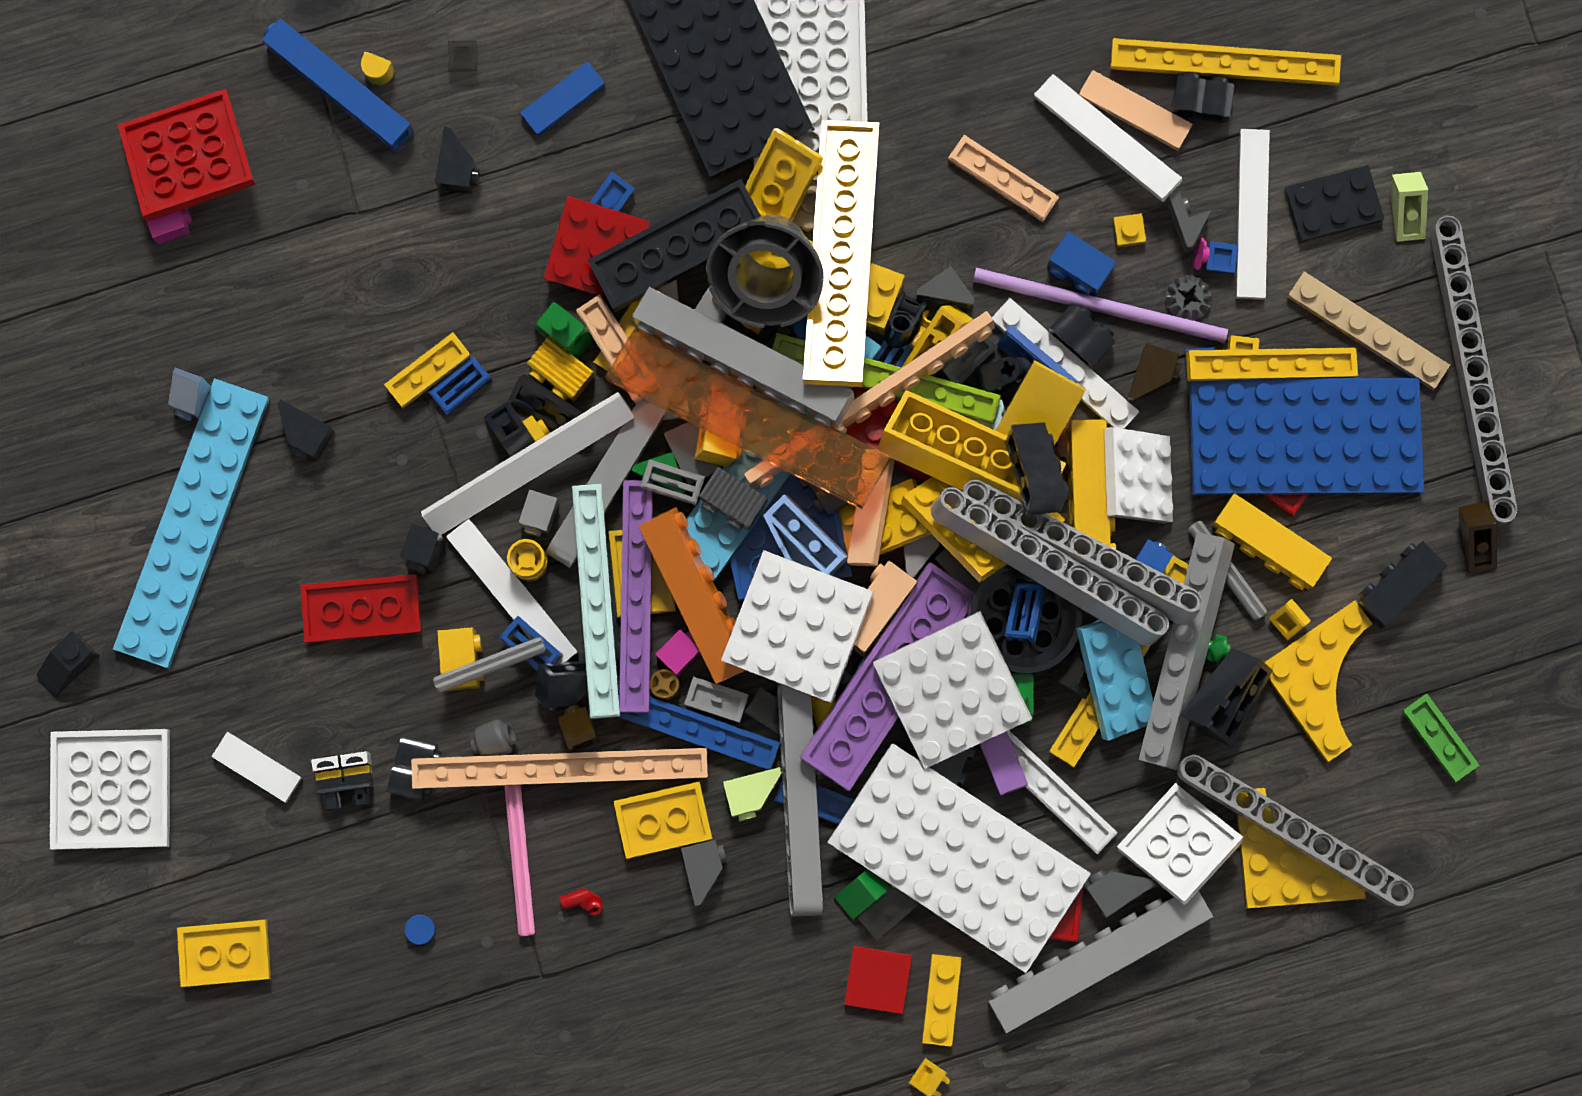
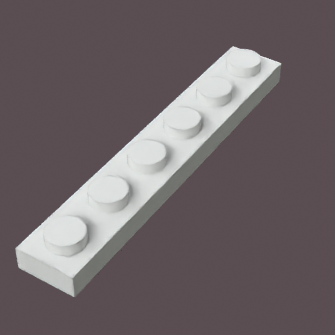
(1098, 395)

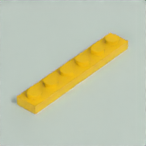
(1271, 364)

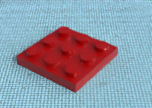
(582, 234)

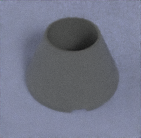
(760, 293)

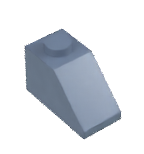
(187, 394)

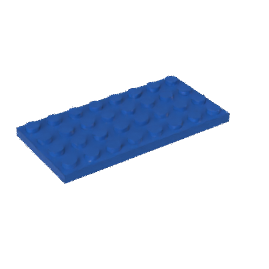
(1306, 436)

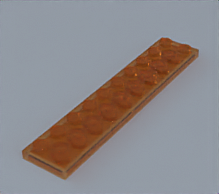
(748, 418)

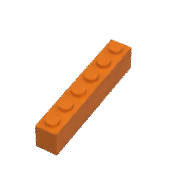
(692, 588)

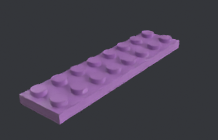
(864, 708)

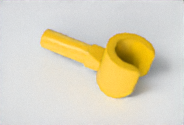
(924, 323)

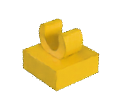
(928, 1078)

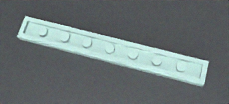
(595, 601)

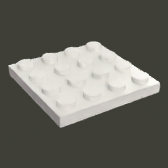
(797, 626)
(952, 690)
(110, 789)

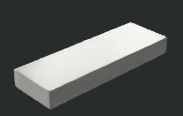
(257, 767)

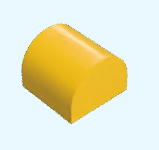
(377, 69)
(1289, 619)

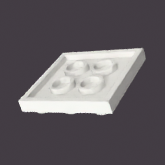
(1138, 475)
(1180, 844)

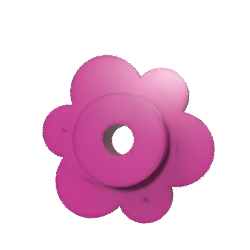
(1201, 254)

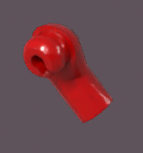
(584, 899)

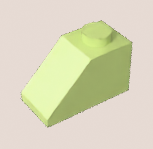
(1409, 206)
(750, 792)

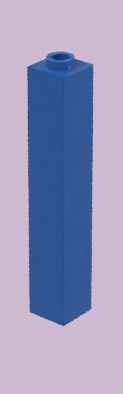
(337, 84)

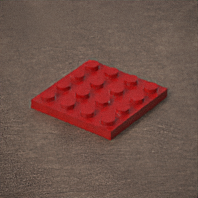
(186, 155)

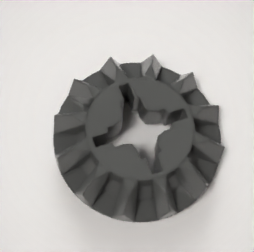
(1175, 300)

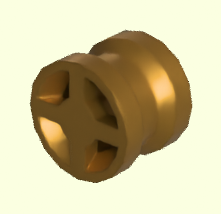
(662, 680)

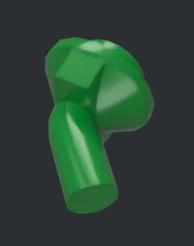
(1218, 648)

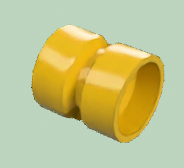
(527, 560)

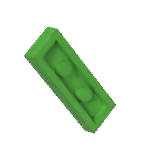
(1440, 738)

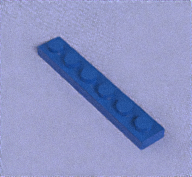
(706, 733)

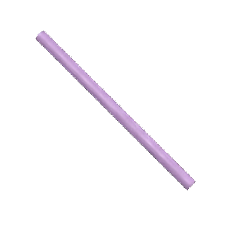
(1101, 305)

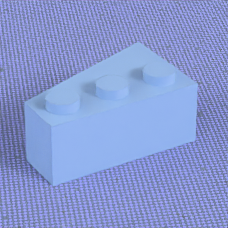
(802, 538)

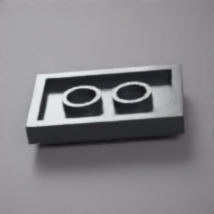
(1334, 204)

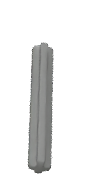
(1236, 581)
(489, 664)

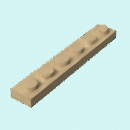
(1368, 331)

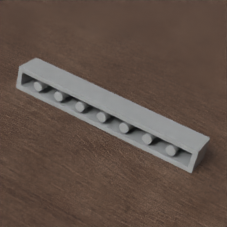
(740, 356)
(1186, 653)
(1097, 960)

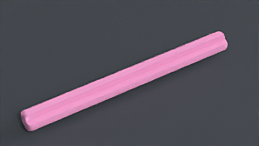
(519, 860)

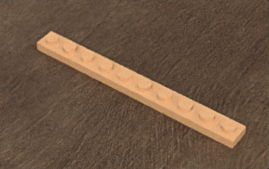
(885, 391)
(559, 768)

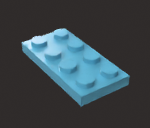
(1115, 679)

